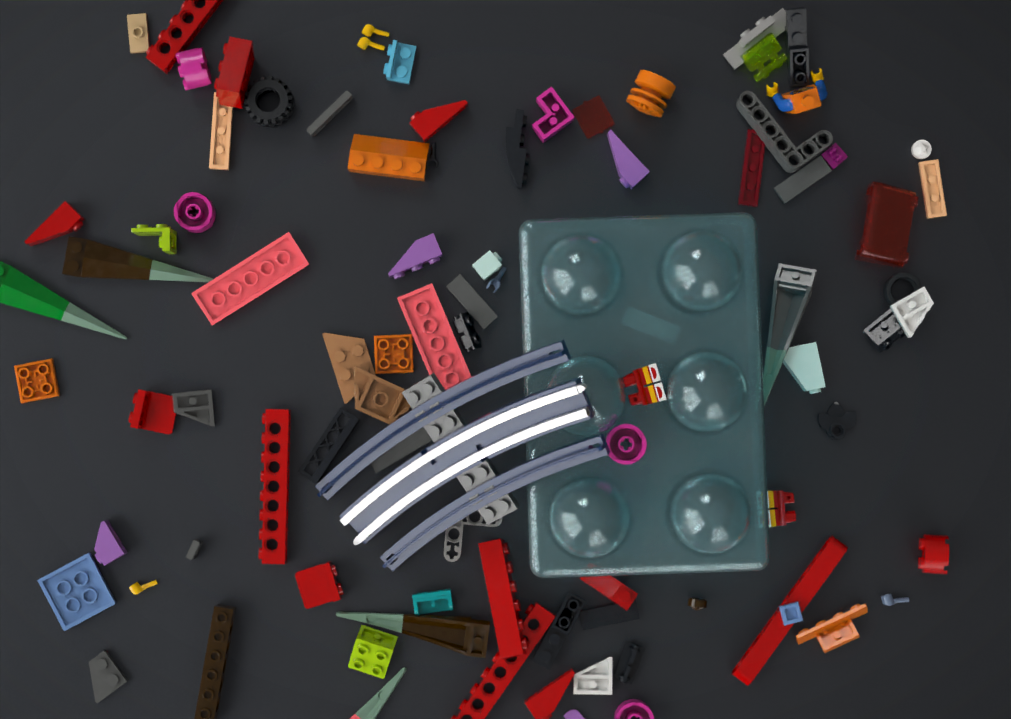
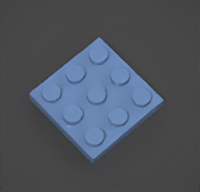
(77, 591)

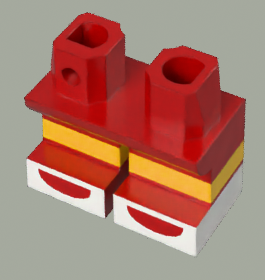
(642, 377)
(779, 516)

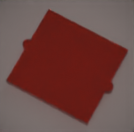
(593, 117)

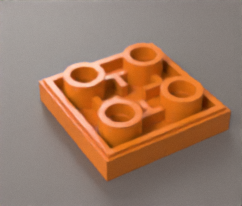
(393, 354)
(36, 380)

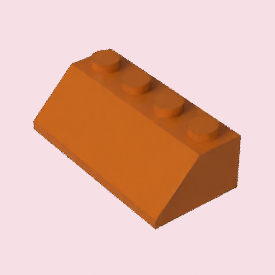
(388, 157)

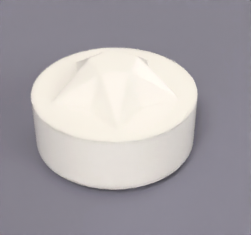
(921, 149)

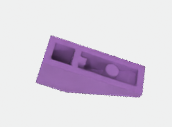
(627, 164)

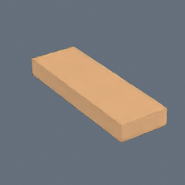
(932, 189)

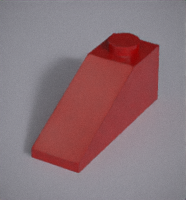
(434, 119)
(59, 223)
(612, 590)
(546, 699)

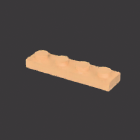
(220, 136)

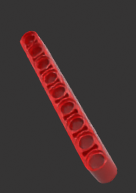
(803, 592)

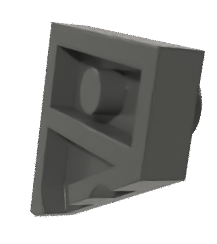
(105, 676)

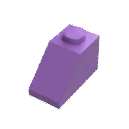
(108, 545)

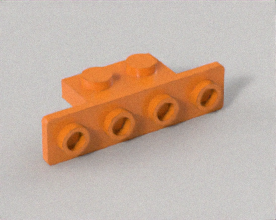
(834, 631)

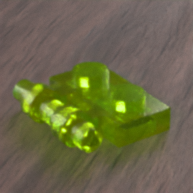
(760, 53)

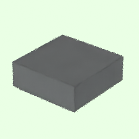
(194, 549)

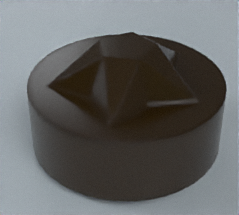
(697, 603)

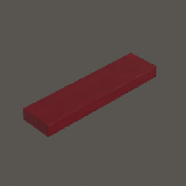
(751, 170)

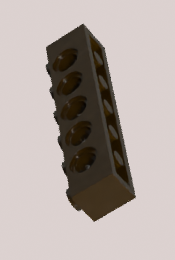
(215, 662)

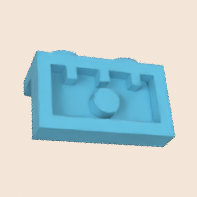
(400, 62)

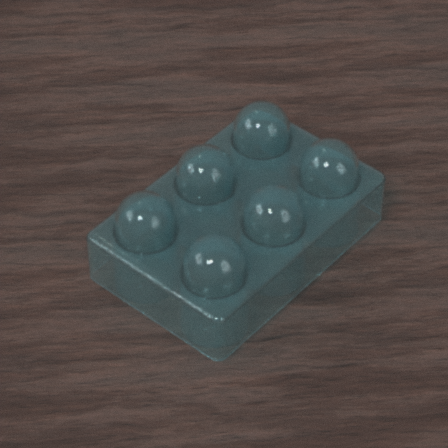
(630, 298)

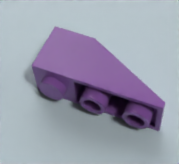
(421, 252)

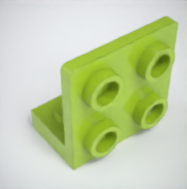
(167, 237)
(372, 651)

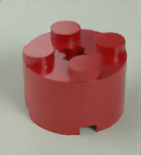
(934, 554)

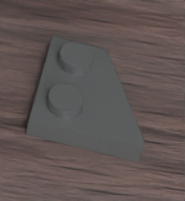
(195, 405)

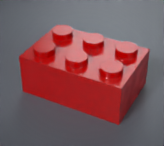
(234, 72)

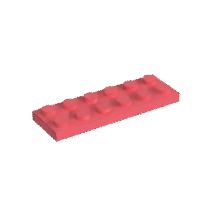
(250, 278)
(434, 336)

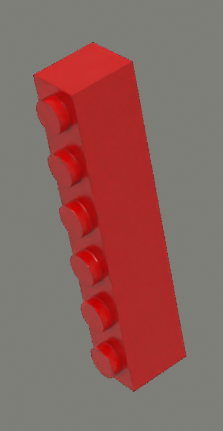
(502, 598)

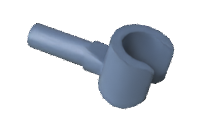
(496, 281)
(888, 599)

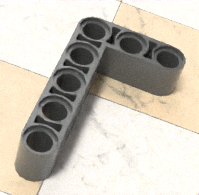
(779, 135)

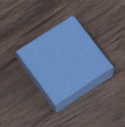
(790, 613)

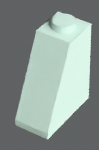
(805, 367)

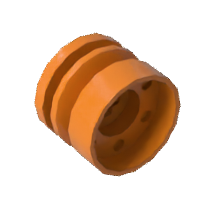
(649, 97)

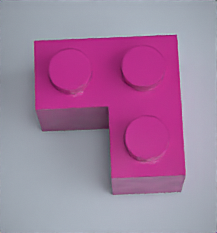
(556, 115)

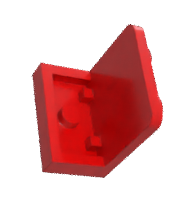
(152, 412)
(319, 585)

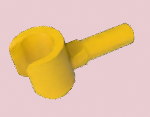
(369, 29)
(364, 42)
(136, 588)

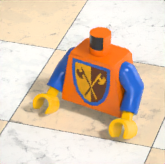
(802, 98)

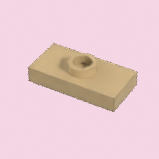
(138, 33)

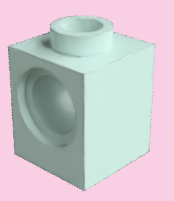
(487, 264)

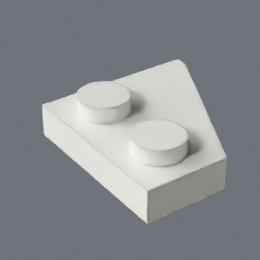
(912, 310)
(594, 679)

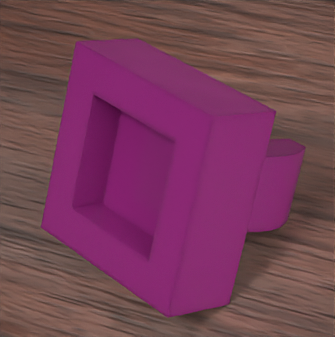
(834, 156)

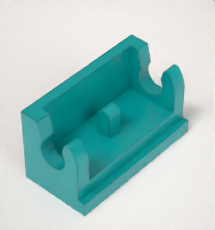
(432, 601)

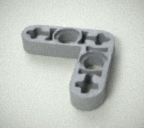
(459, 526)

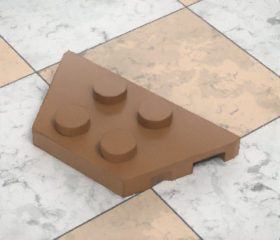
(345, 354)
(378, 397)

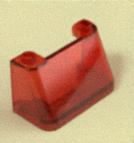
(887, 225)

